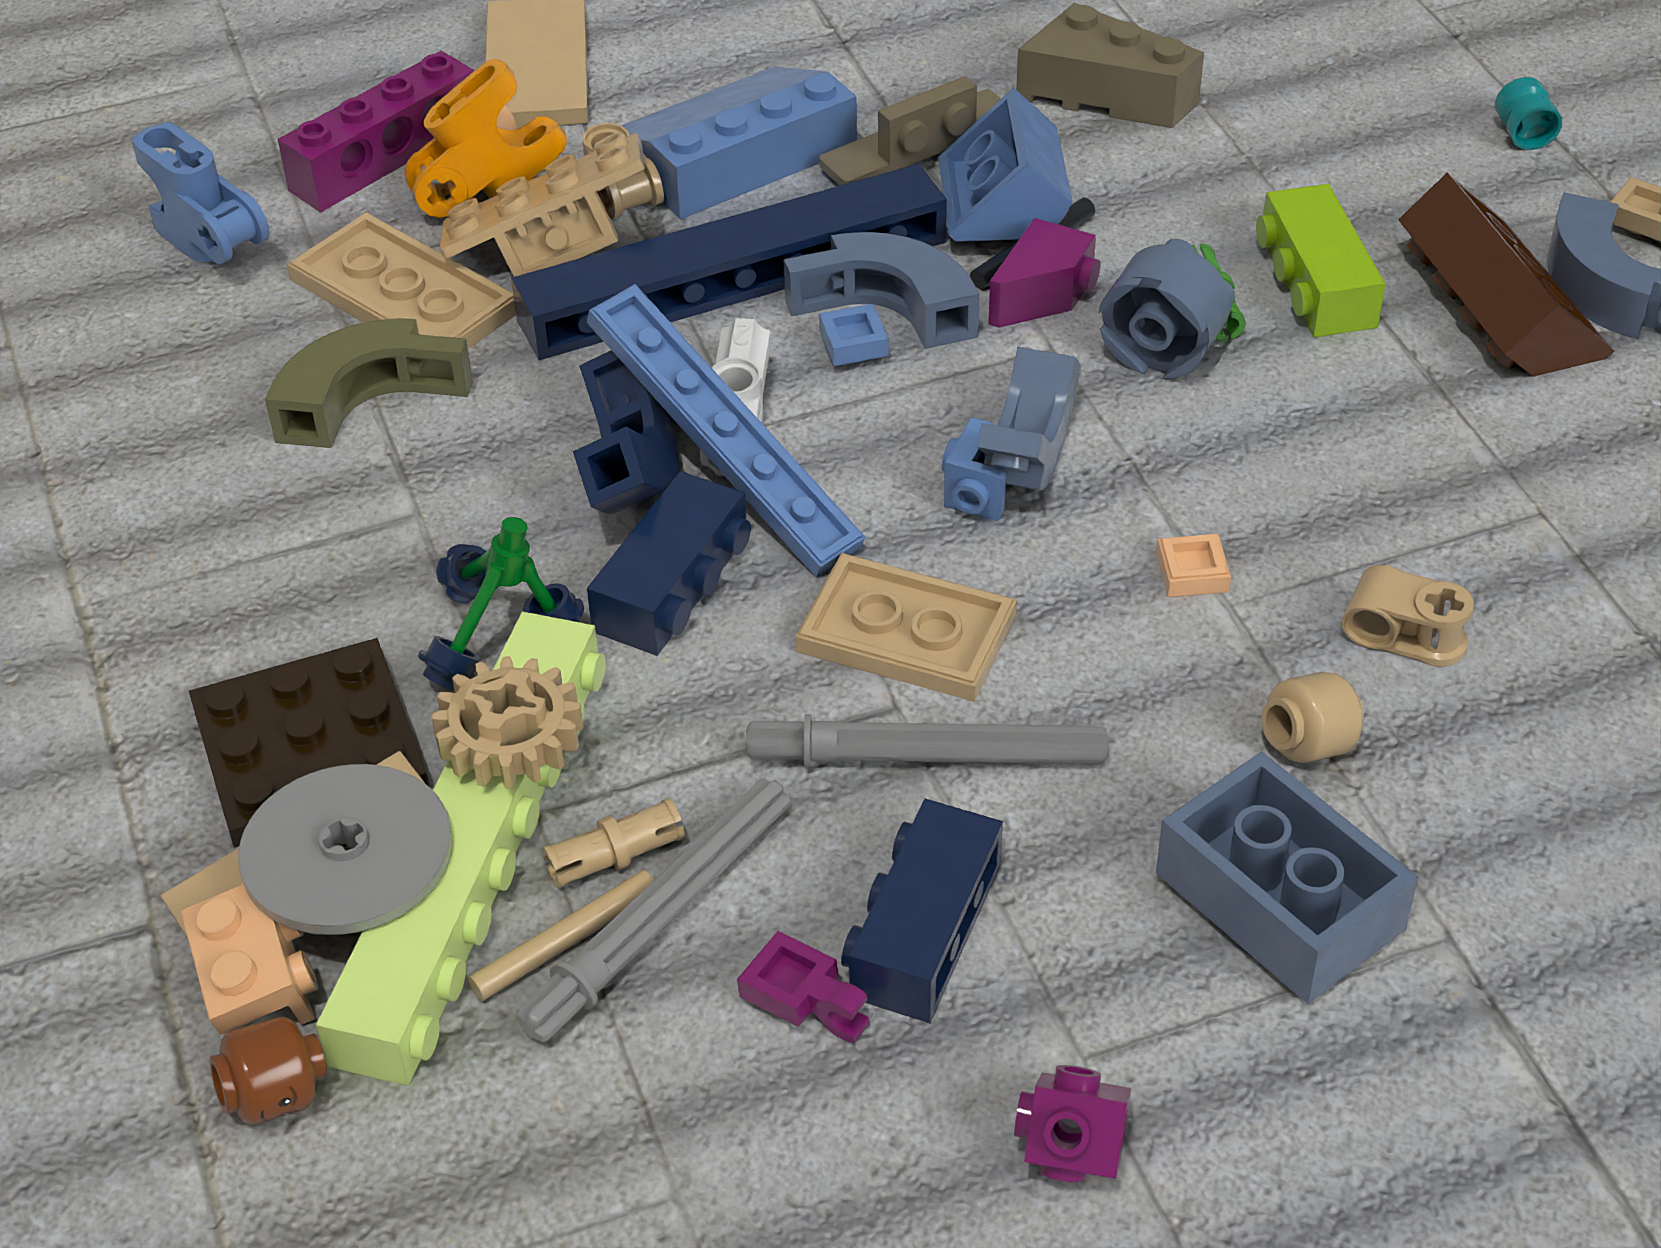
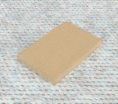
(906, 626)

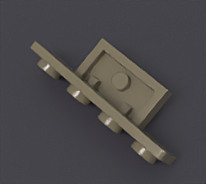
(911, 131)

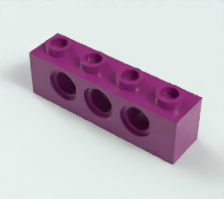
(367, 133)

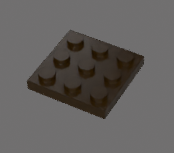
(298, 721)

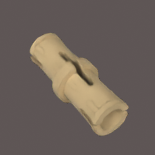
(613, 843)

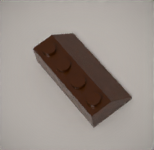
(1499, 282)

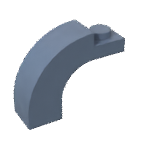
(889, 273)
(1597, 273)
(1033, 418)

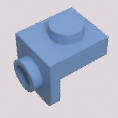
(968, 481)

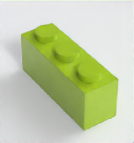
(1321, 260)

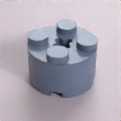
(1165, 309)

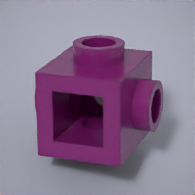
(1069, 1151)

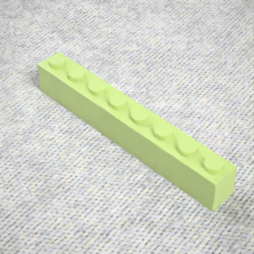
(408, 969)

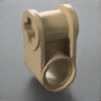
(631, 191)
(1405, 612)

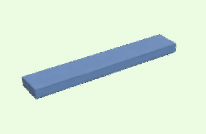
(725, 430)

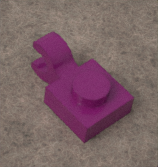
(799, 980)

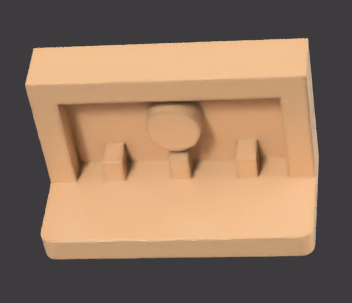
(246, 961)

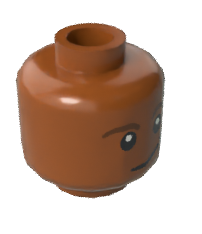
(267, 1070)

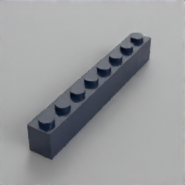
(722, 258)

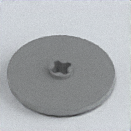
(310, 883)

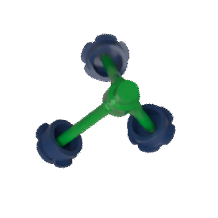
(475, 575)

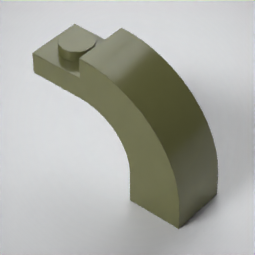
(357, 364)

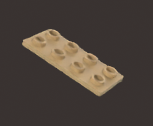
(551, 215)

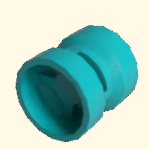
(1528, 113)

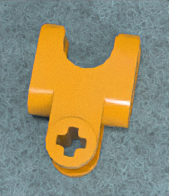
(470, 148)

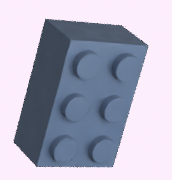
(1285, 876)

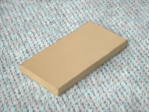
(546, 52)
(390, 275)

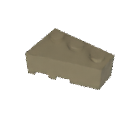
(1111, 66)

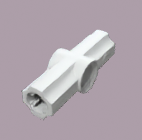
(743, 366)

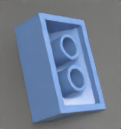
(1004, 173)

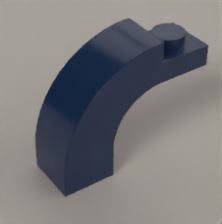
(637, 439)

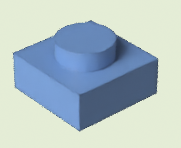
(853, 334)

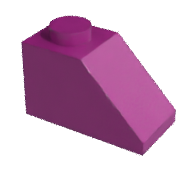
(1043, 274)

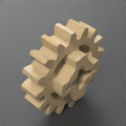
(507, 722)

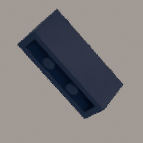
(668, 563)
(924, 909)

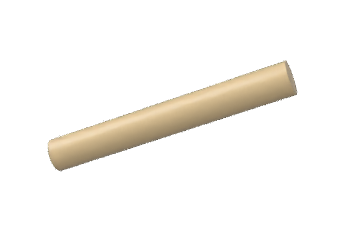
(557, 938)

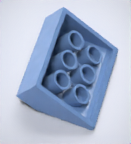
(745, 135)

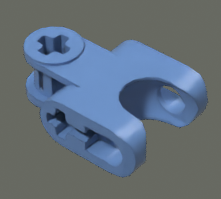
(198, 206)

